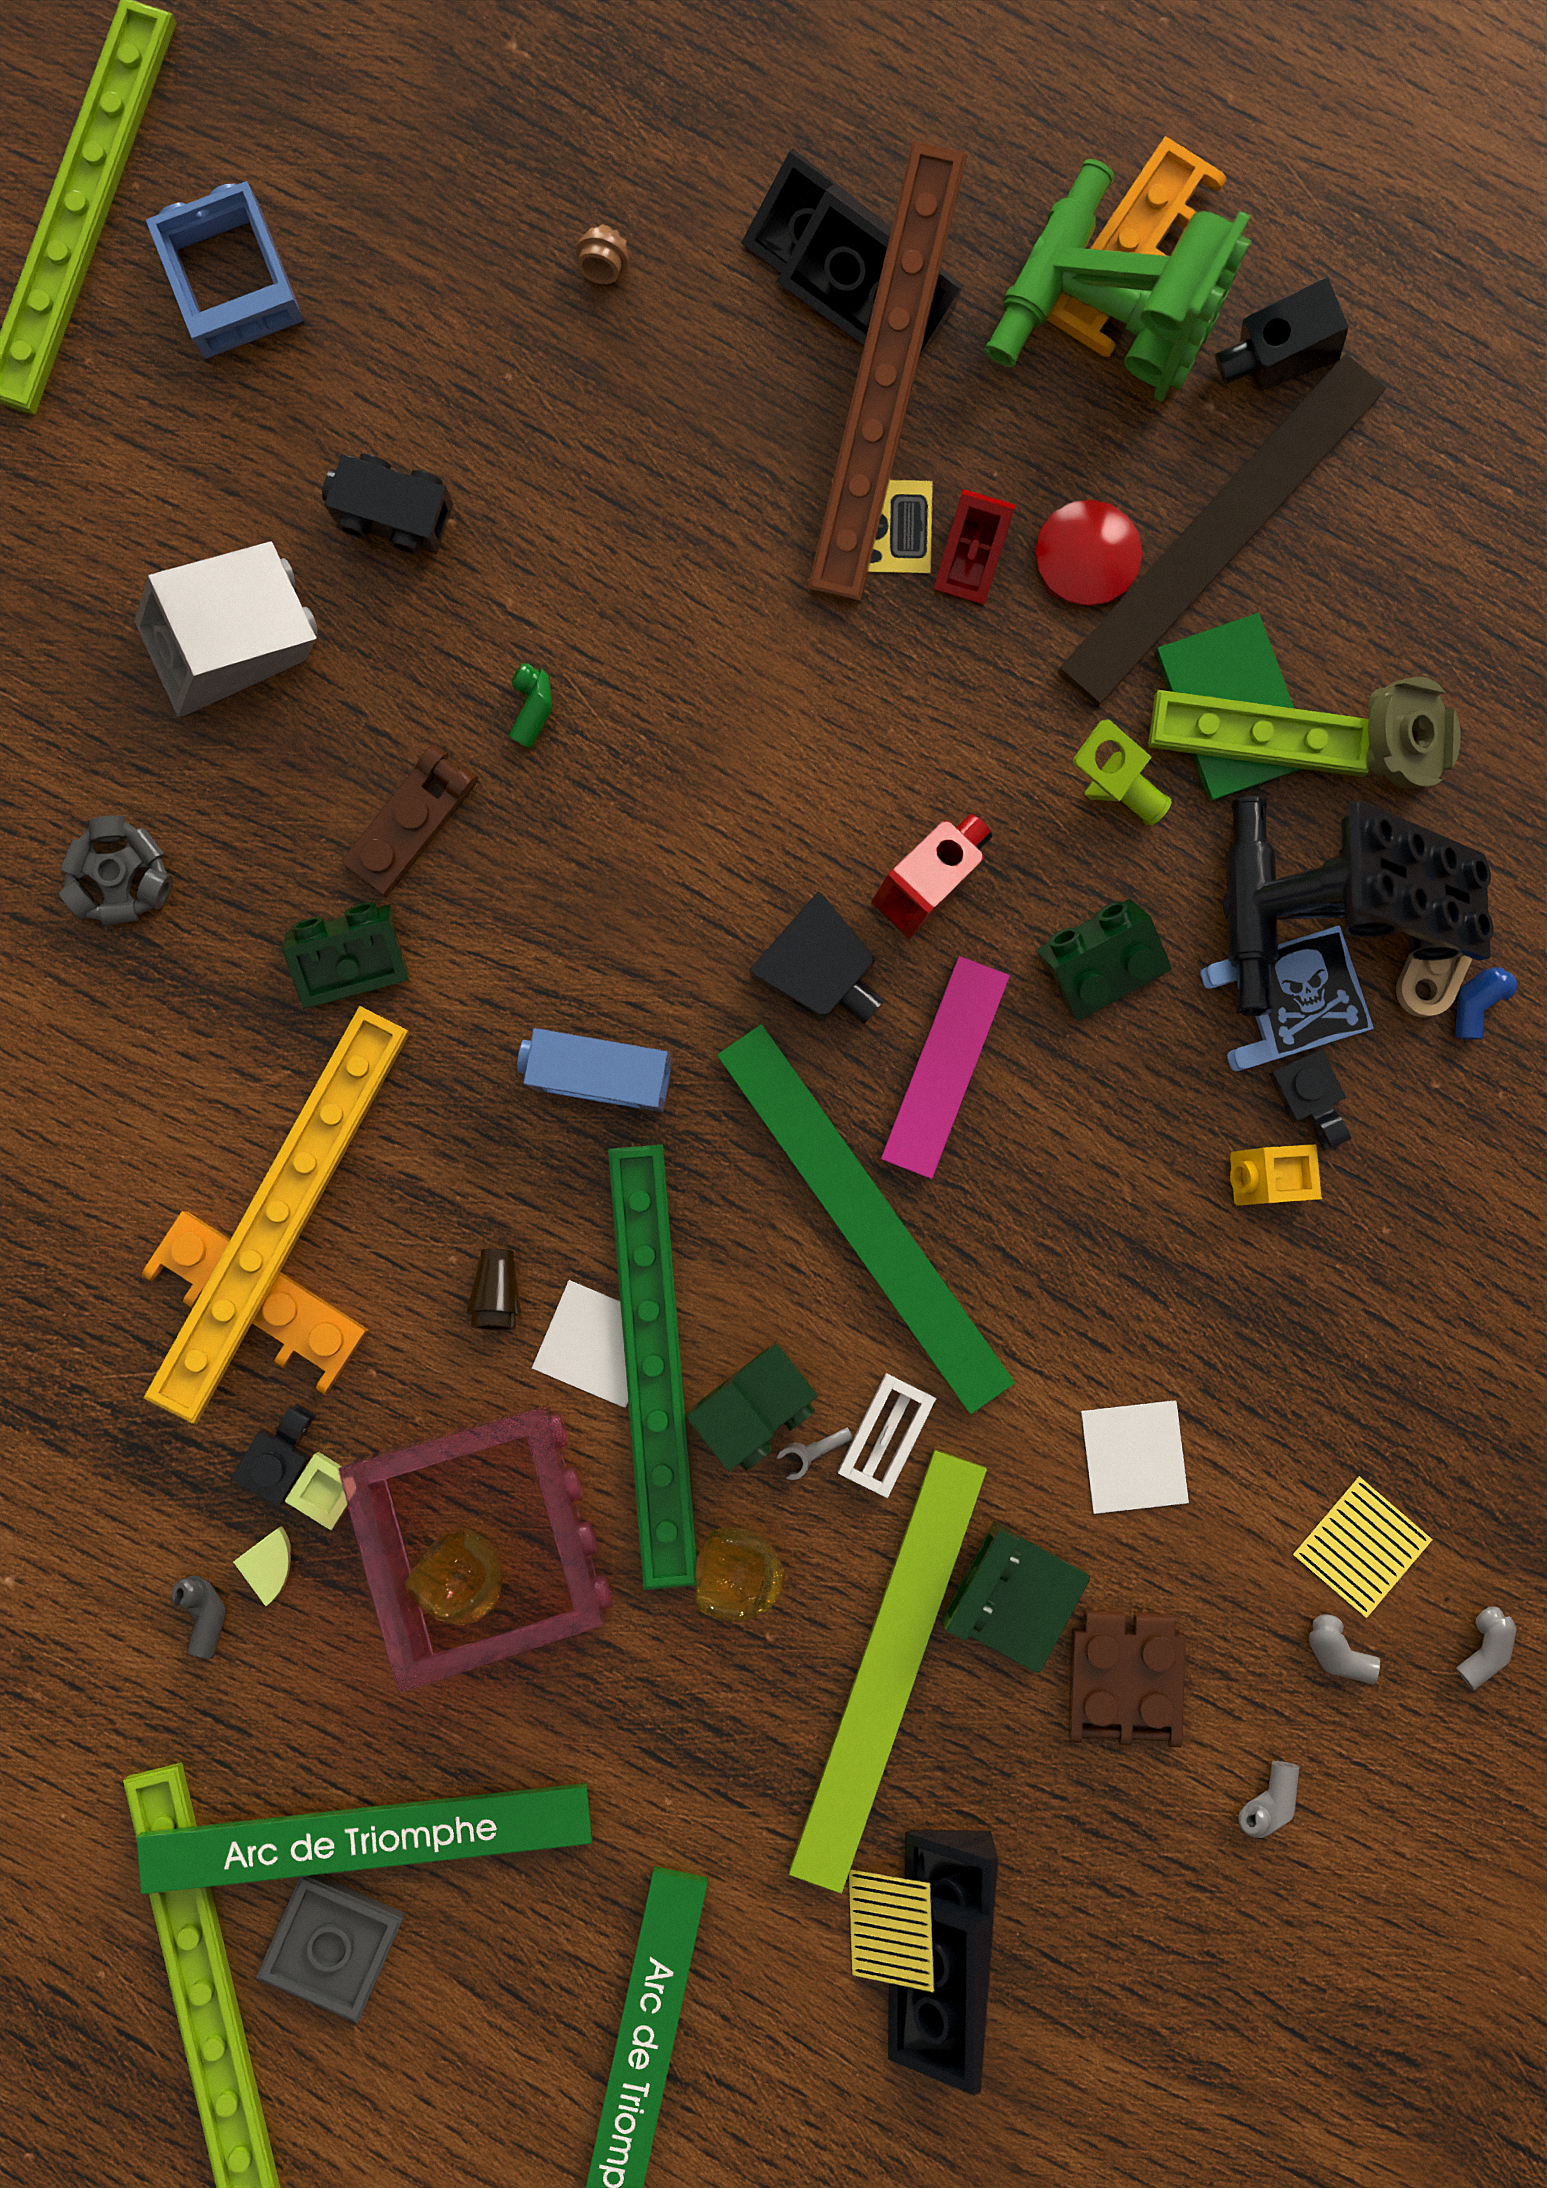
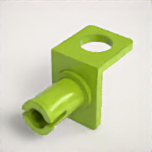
(1121, 774)

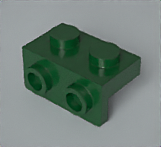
(1105, 957)

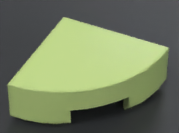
(267, 1565)

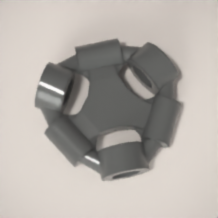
(114, 872)

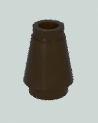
(495, 1292)

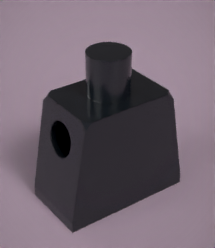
(1287, 338)
(819, 964)

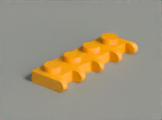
(1139, 227)
(288, 1312)

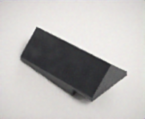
(831, 249)
(946, 2028)

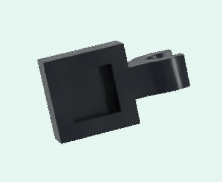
(1310, 1090)
(274, 1460)

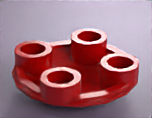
(1088, 553)

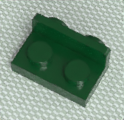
(344, 954)

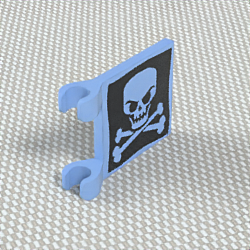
(1311, 997)

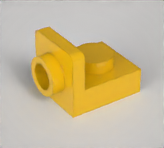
(1275, 1175)

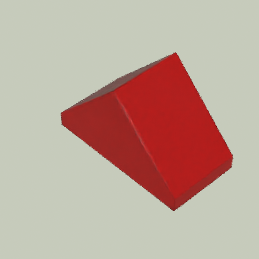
(974, 546)

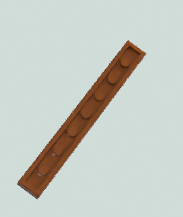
(887, 369)

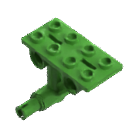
(1160, 298)

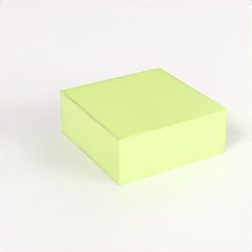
(320, 1492)

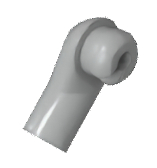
(1335, 1654)

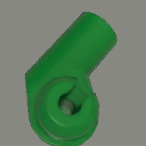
(537, 706)

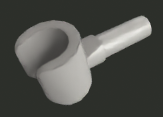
(814, 1450)

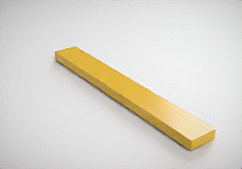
(276, 1216)

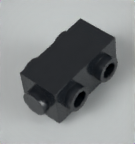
(374, 499)

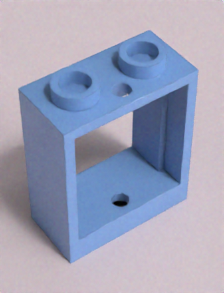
(241, 318)
(595, 1069)

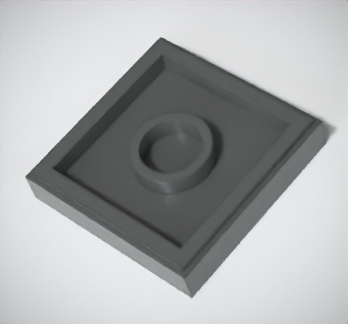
(331, 1946)

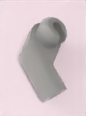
(1495, 1650)
(1275, 1805)

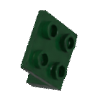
(1015, 1598)

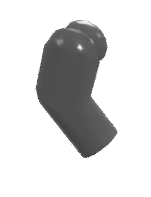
(206, 1610)

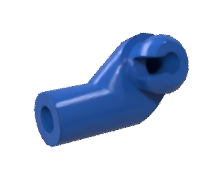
(1479, 995)

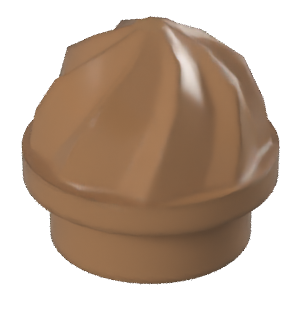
(602, 255)

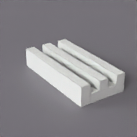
(906, 1393)

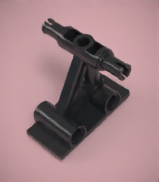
(1383, 884)

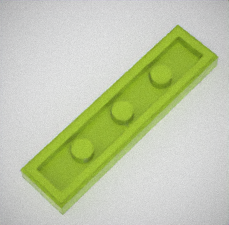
(1259, 733)

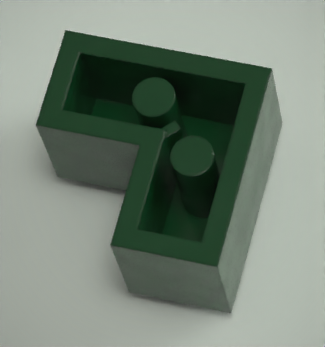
(751, 1405)

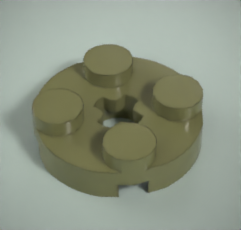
(1393, 751)

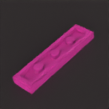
(945, 1067)

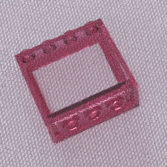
(389, 1564)

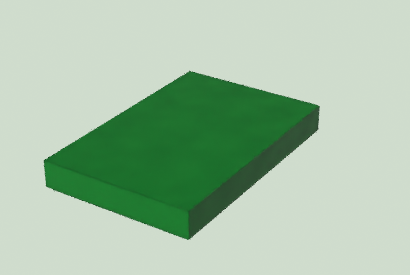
(1233, 665)

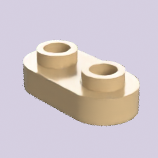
(1443, 979)

